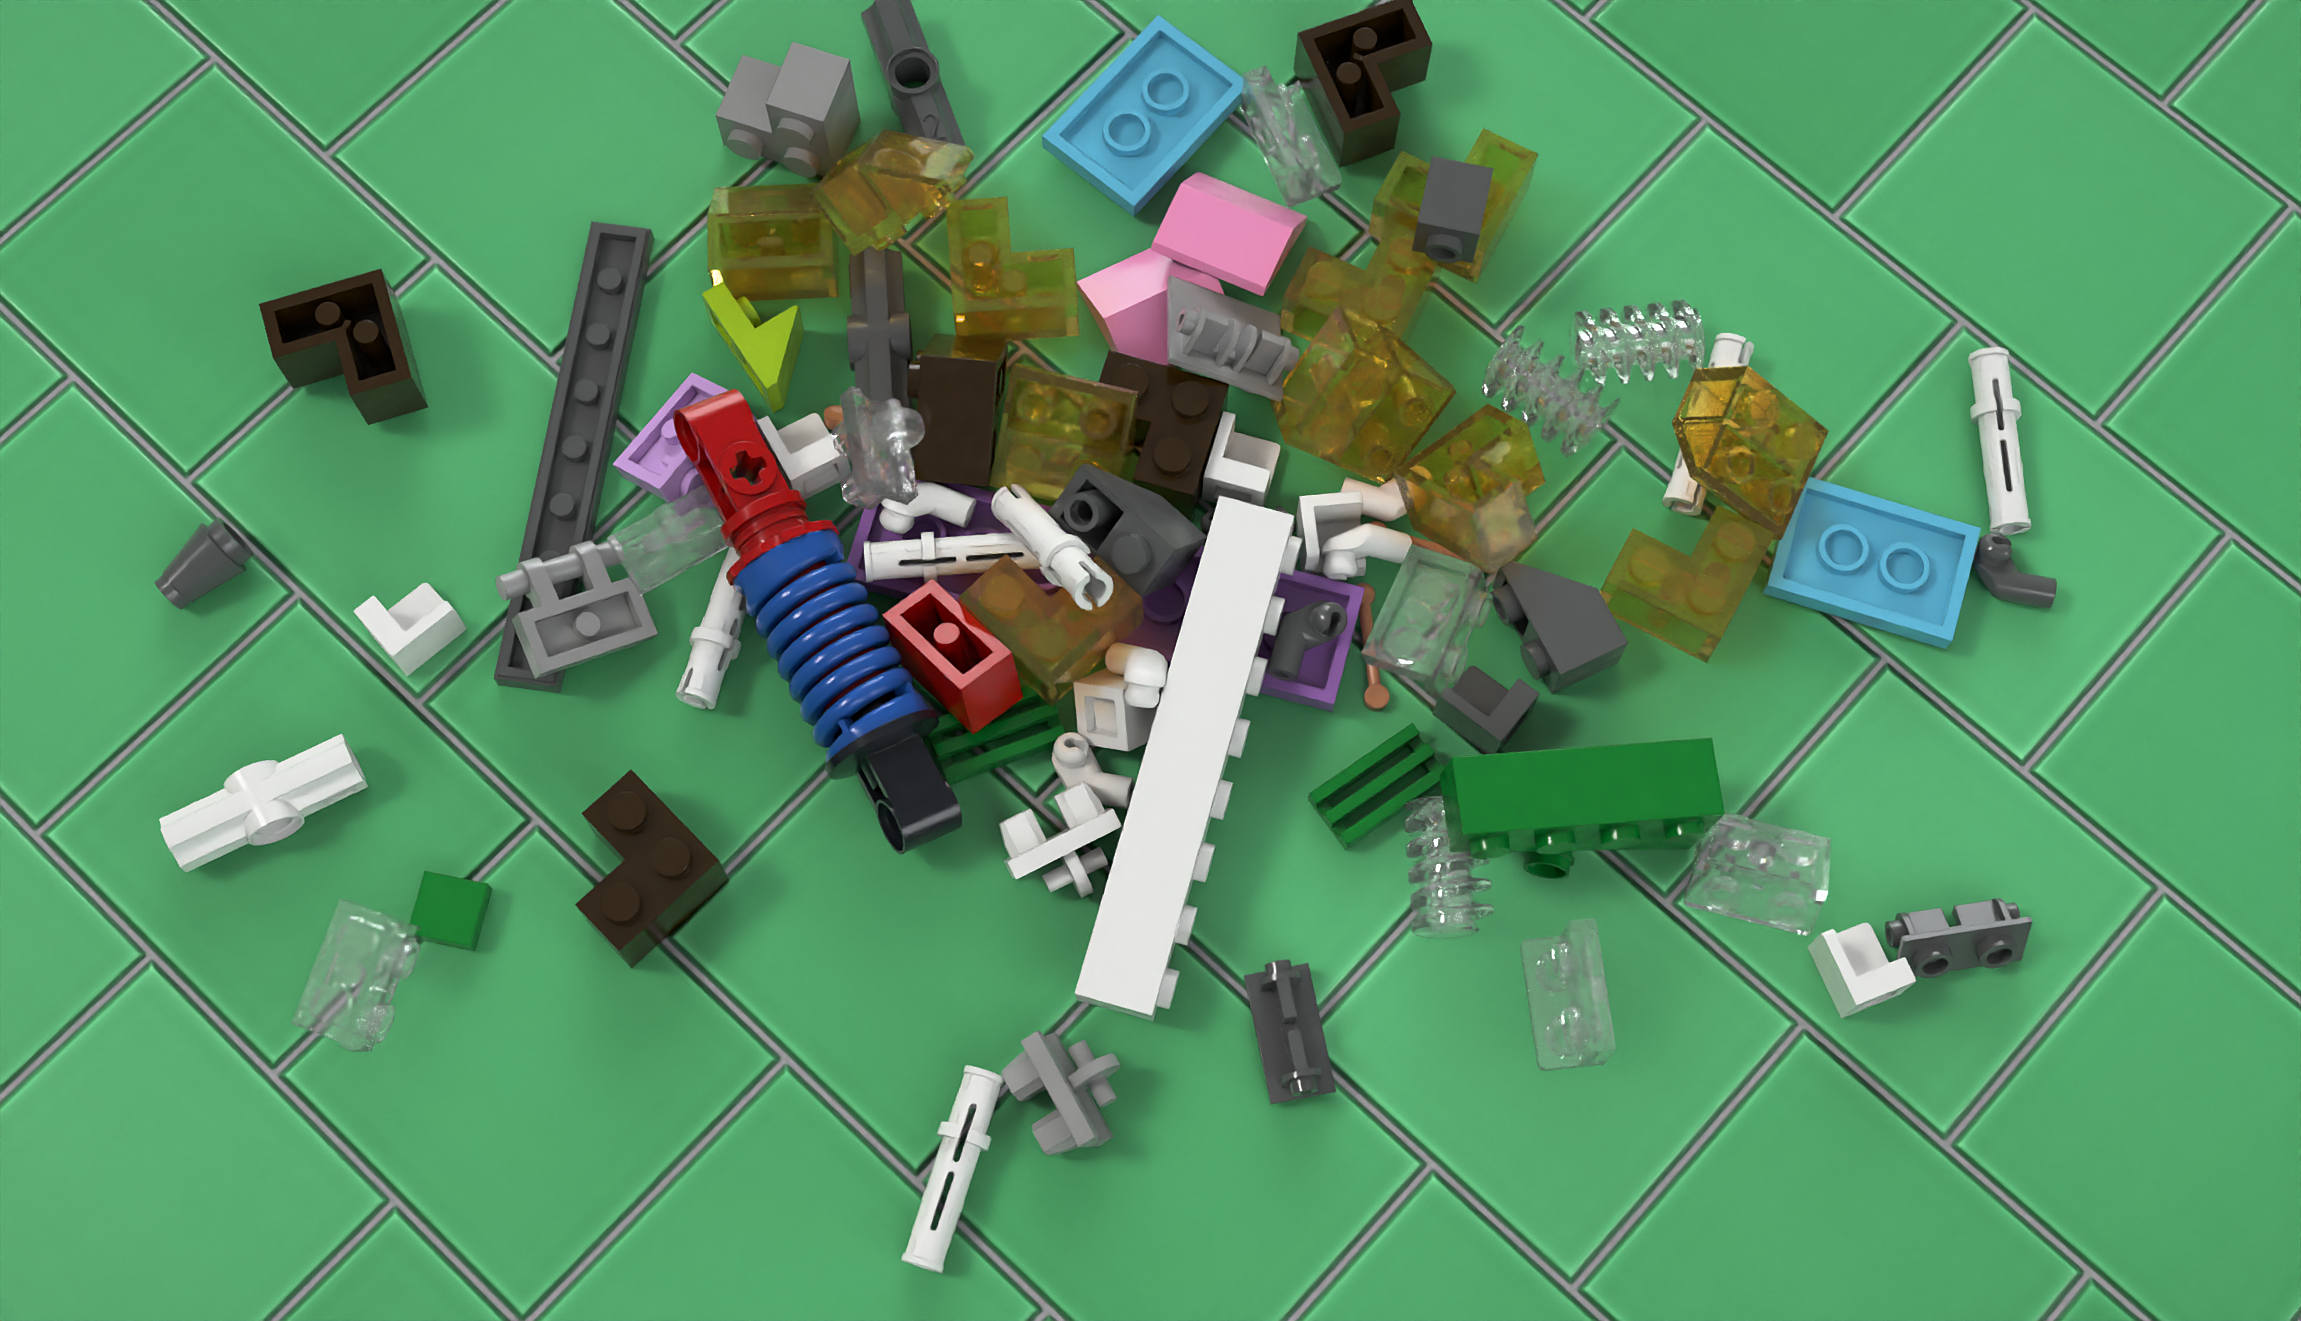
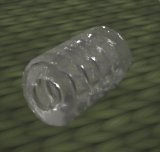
(1637, 340)
(1546, 394)
(1442, 876)

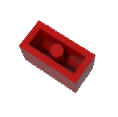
(953, 656)

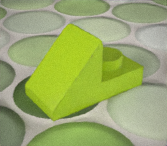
(763, 350)

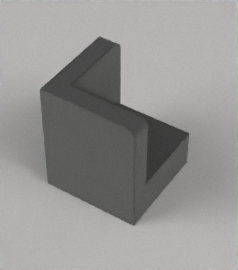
(1484, 709)

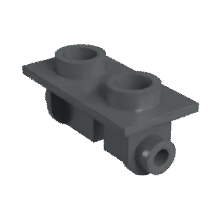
(1985, 936)
(1289, 1032)

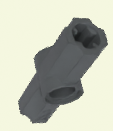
(904, 59)
(879, 326)

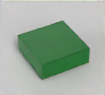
(450, 910)

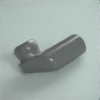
(2004, 579)
(1301, 632)

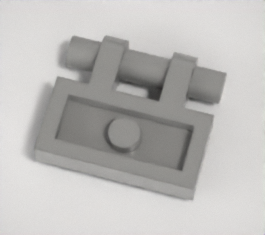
(580, 626)

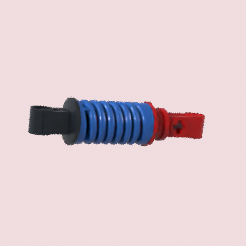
(820, 626)

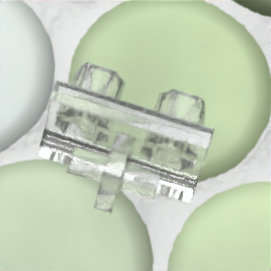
(878, 444)
(669, 540)

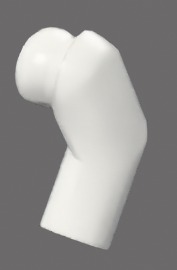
(932, 500)
(1077, 764)

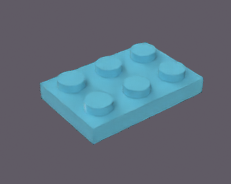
(1145, 115)
(1874, 562)

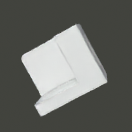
(805, 454)
(1239, 465)
(1322, 518)
(412, 627)
(1106, 716)
(1858, 969)

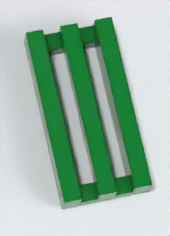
(1421, 754)
(1000, 756)

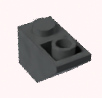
(1128, 528)
(1560, 622)

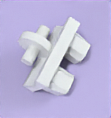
(1085, 823)

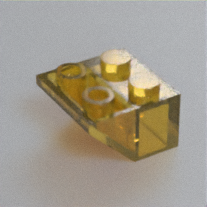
(887, 184)
(771, 243)
(1360, 397)
(1059, 424)
(1747, 443)

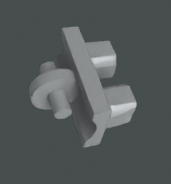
(1048, 1066)

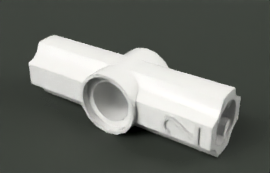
(263, 803)

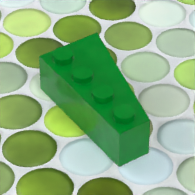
(1582, 798)

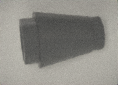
(204, 563)

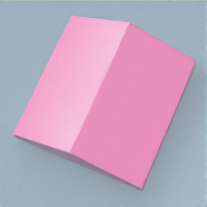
(1228, 232)
(1132, 302)

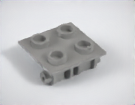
(1227, 339)

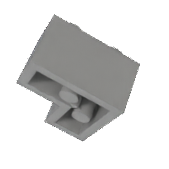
(793, 111)

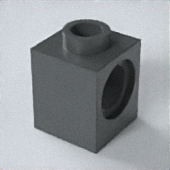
(1452, 210)

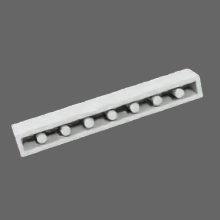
(1186, 760)

